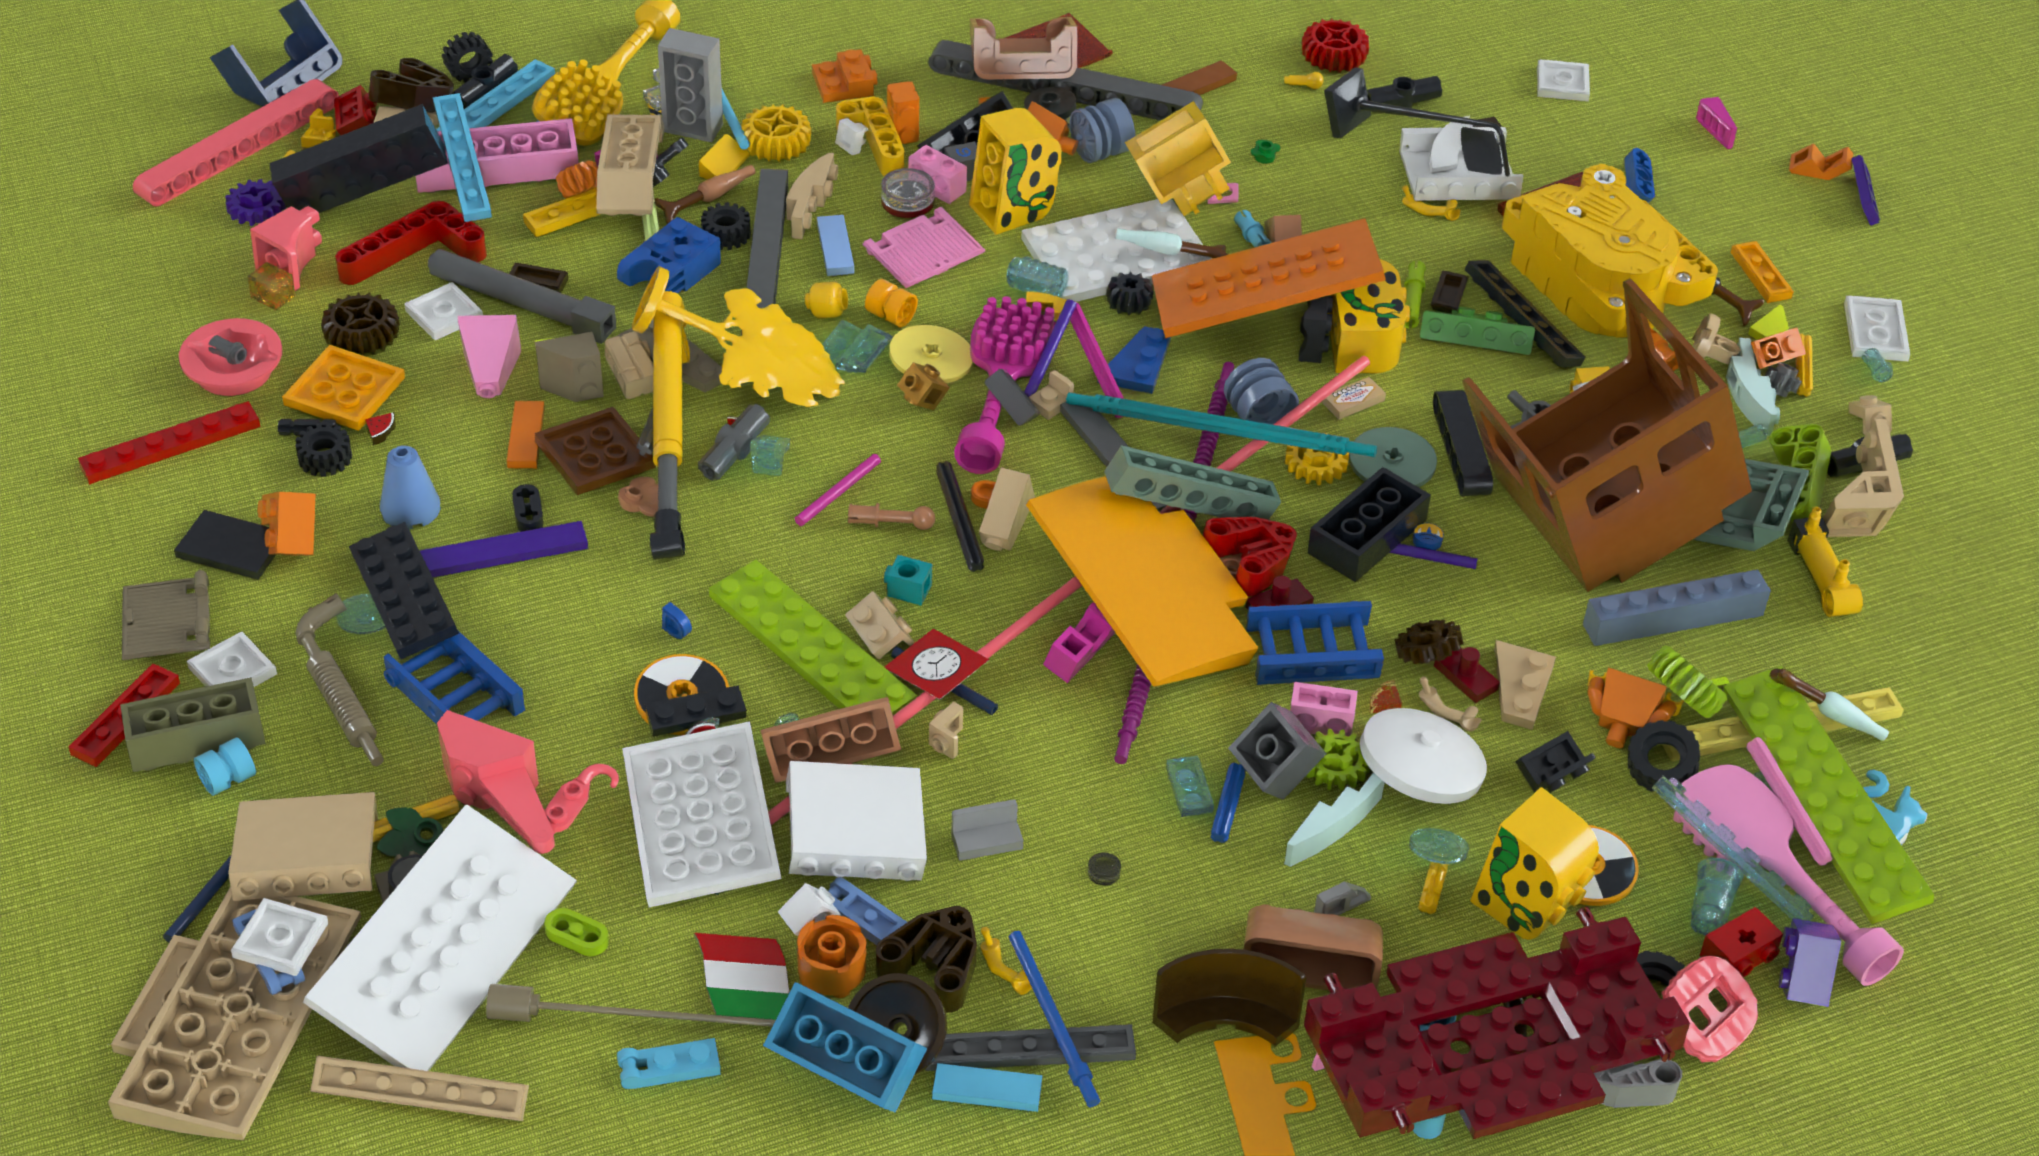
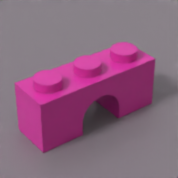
(1078, 644)

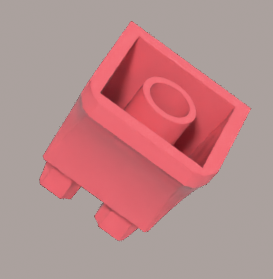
(287, 241)

